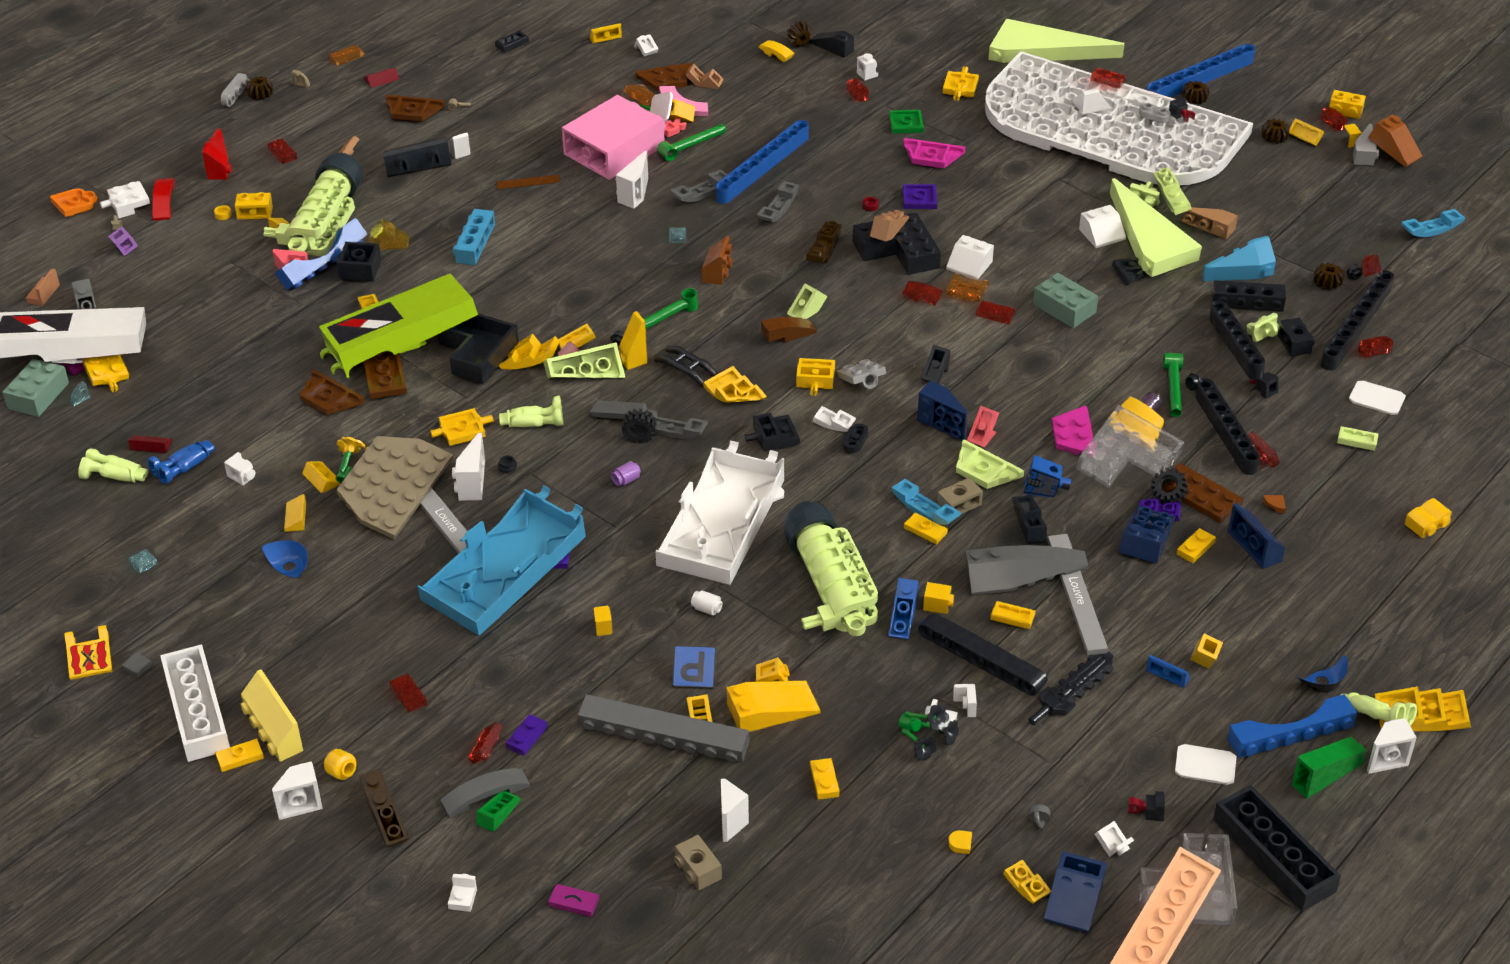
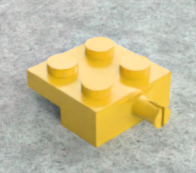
(815, 374)

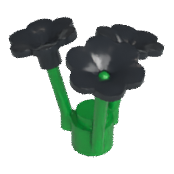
(937, 718)

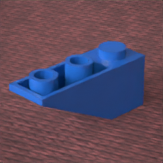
(904, 608)

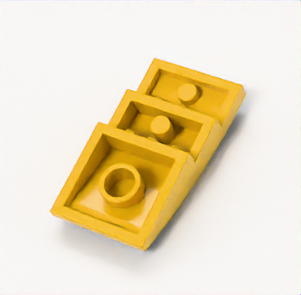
(1434, 709)

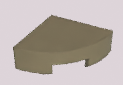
(300, 79)

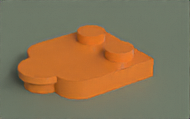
(73, 201)

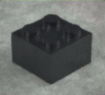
(359, 261)

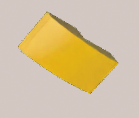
(781, 51)
(1026, 883)

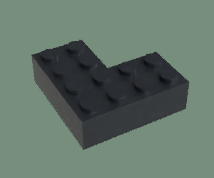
(911, 245)
(479, 346)

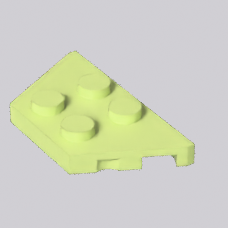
(985, 467)

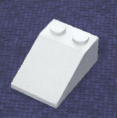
(470, 471)

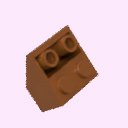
(718, 262)

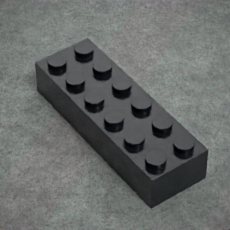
(1276, 847)

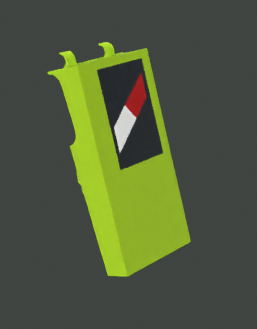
(397, 322)

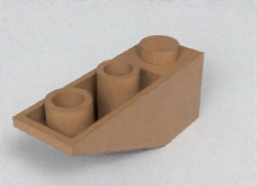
(1211, 220)
(888, 224)

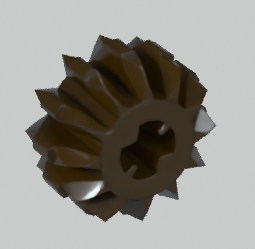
(799, 33)
(259, 88)
(1195, 92)
(1275, 130)
(1328, 276)

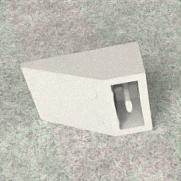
(632, 182)

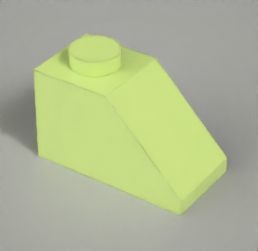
(807, 302)

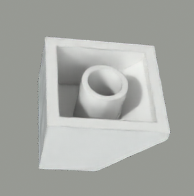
(1102, 226)
(970, 257)
(1392, 746)
(297, 791)

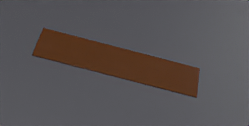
(528, 181)

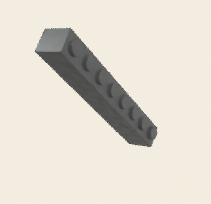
(664, 728)

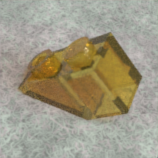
(388, 236)

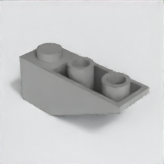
(1364, 149)

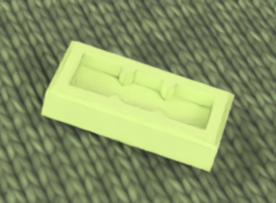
(1357, 438)

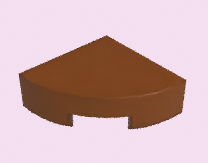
(1275, 502)

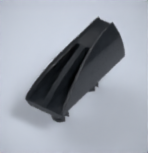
(417, 157)

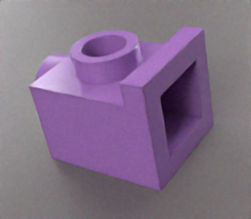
(123, 241)

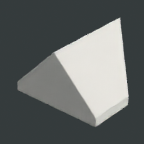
(1090, 102)

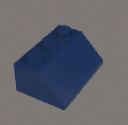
(1255, 537)

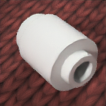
(706, 602)

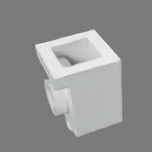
(866, 66)
(239, 469)

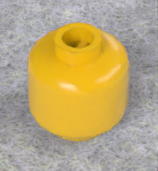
(340, 764)

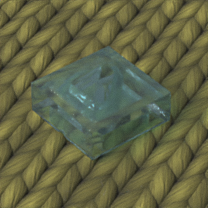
(678, 235)
(142, 561)

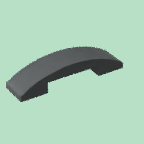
(700, 190)
(781, 203)
(676, 428)
(482, 787)

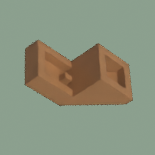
(708, 80)

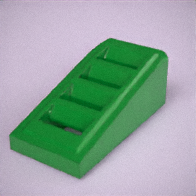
(501, 810)

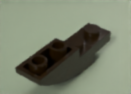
(825, 242)
(383, 808)

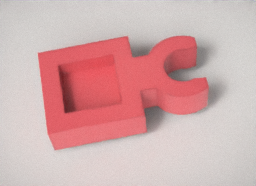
(674, 127)

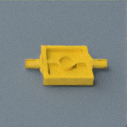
(960, 84)
(106, 370)
(461, 426)

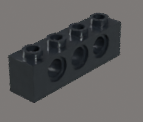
(1250, 295)

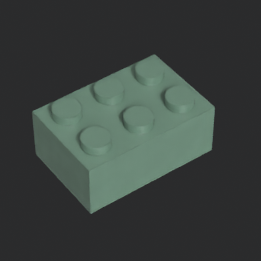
(1065, 300)
(35, 387)

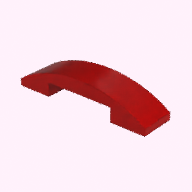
(162, 198)

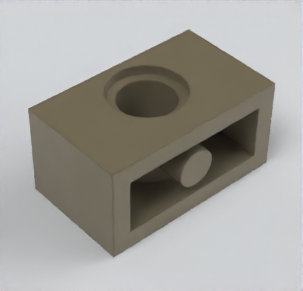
(962, 496)
(698, 862)

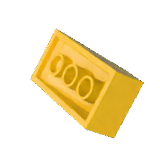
(770, 703)

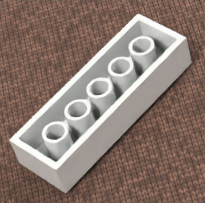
(195, 702)

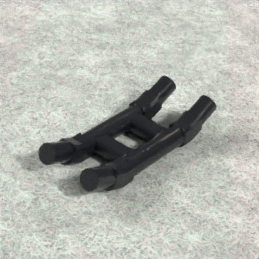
(690, 368)

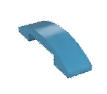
(1446, 222)
(909, 495)

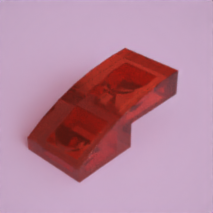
(921, 290)

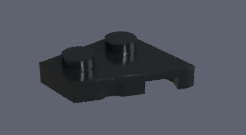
(1128, 269)

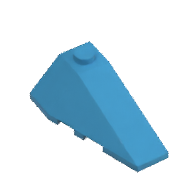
(1249, 262)

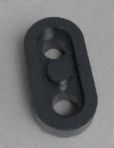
(855, 438)

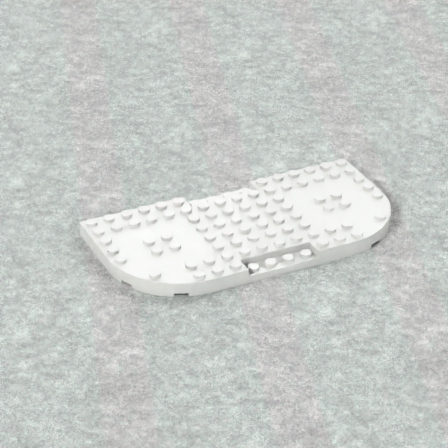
(1036, 107)

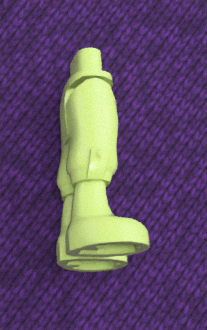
(534, 415)
(111, 467)
(1381, 710)

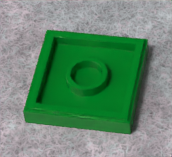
(906, 121)

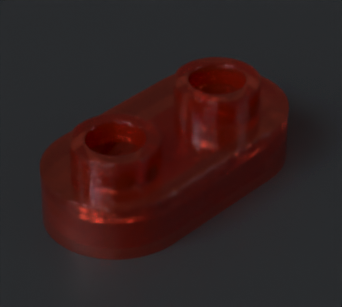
(857, 90)
(1334, 118)
(1375, 346)

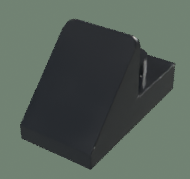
(936, 364)

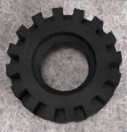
(642, 418)
(1165, 477)

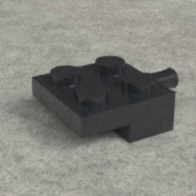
(773, 432)

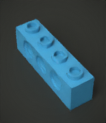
(474, 236)

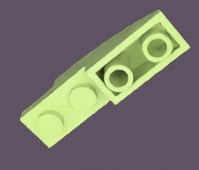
(1171, 191)

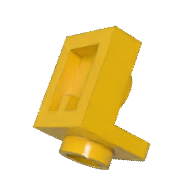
(772, 671)

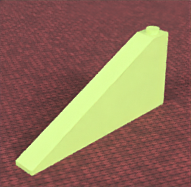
(1049, 44)
(1152, 236)

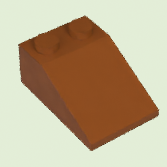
(1396, 140)

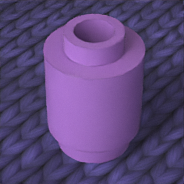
(626, 473)

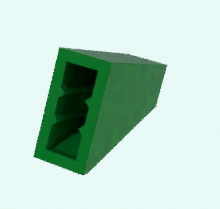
(1326, 765)

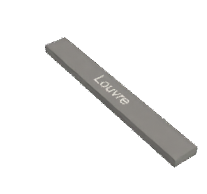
(444, 520)
(1081, 604)

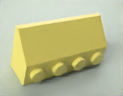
(271, 717)

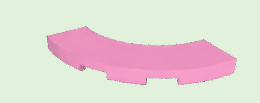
(701, 108)

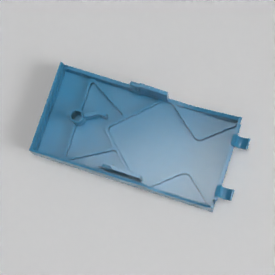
(504, 562)

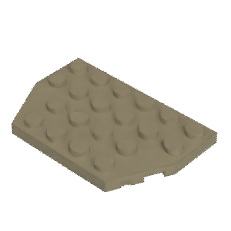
(392, 481)

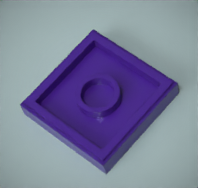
(919, 196)

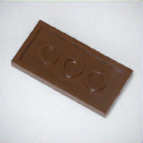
(385, 375)
(1205, 494)

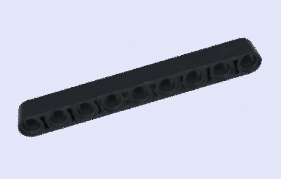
(1357, 320)

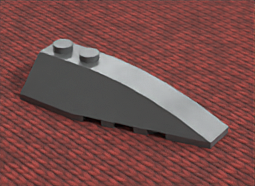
(1012, 566)

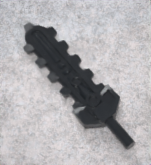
(1061, 699)

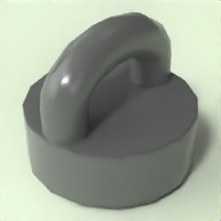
(1039, 814)

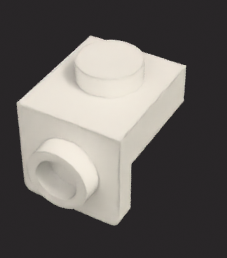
(1113, 839)

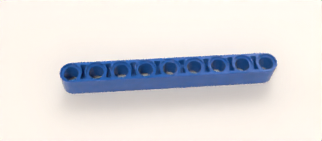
(1205, 70)
(762, 161)

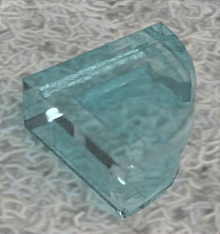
(79, 394)

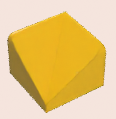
(1353, 132)
(603, 620)

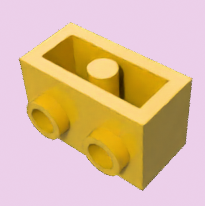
(1347, 103)
(253, 205)

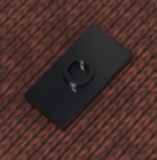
(511, 41)

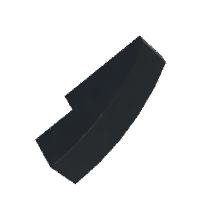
(1030, 518)

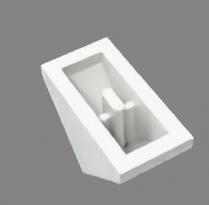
(459, 145)

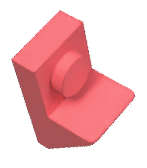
(283, 257)
(983, 427)

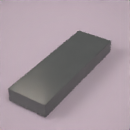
(615, 409)

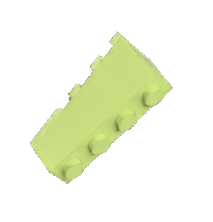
(589, 363)

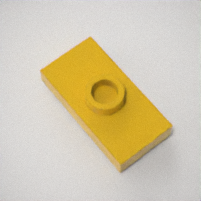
(1306, 132)
(578, 337)
(925, 528)
(1013, 615)
(239, 755)

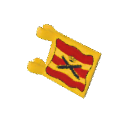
(88, 657)

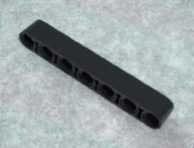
(1237, 340)
(1227, 426)
(983, 654)

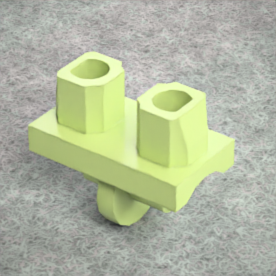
(1146, 193)
(1263, 327)

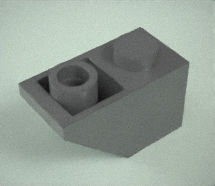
(84, 294)

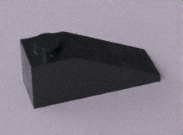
(836, 42)

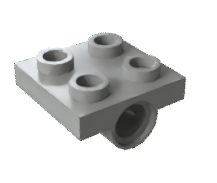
(858, 373)

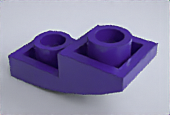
(1154, 504)

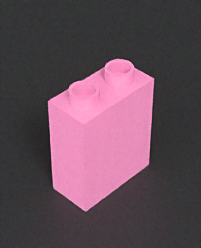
(612, 136)

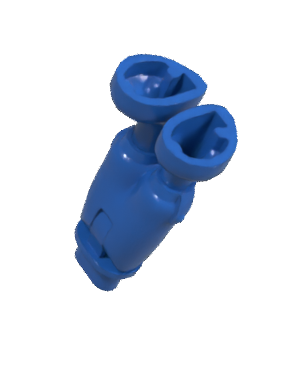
(179, 461)

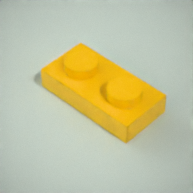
(1196, 545)
(824, 778)

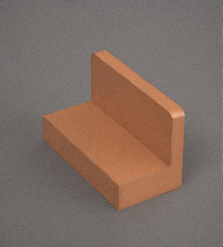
(44, 289)

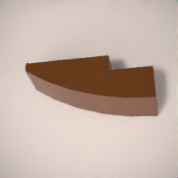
(786, 328)

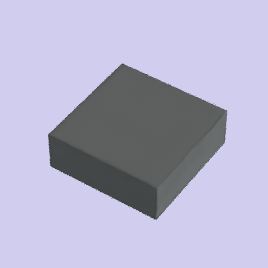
(137, 665)

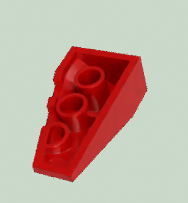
(216, 157)

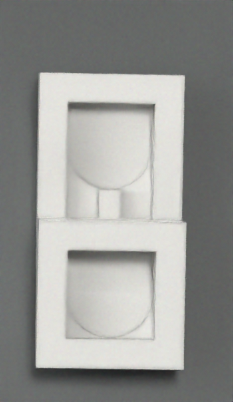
(831, 420)

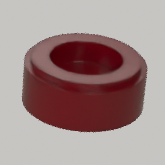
(870, 204)

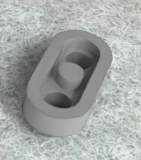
(1154, 113)

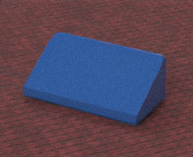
(1167, 671)

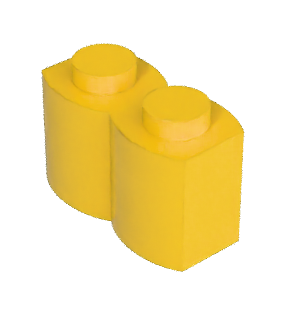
(1428, 518)

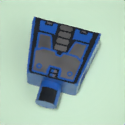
(1045, 478)

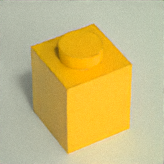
(938, 598)
(1206, 651)

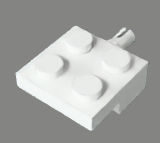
(126, 198)

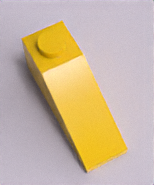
(633, 344)

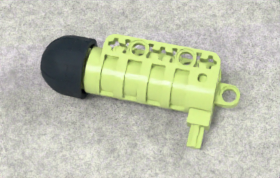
(334, 186)
(833, 569)

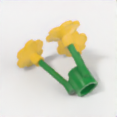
(348, 447)

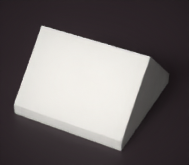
(734, 809)

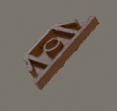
(665, 76)
(412, 108)
(328, 394)

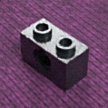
(1295, 337)

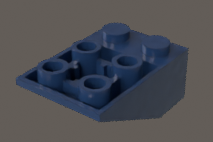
(942, 411)
(1146, 534)
(1075, 891)

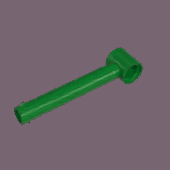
(670, 151)
(688, 302)
(1174, 363)

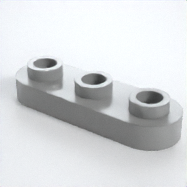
(234, 89)

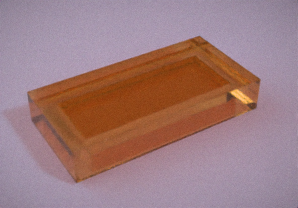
(346, 55)

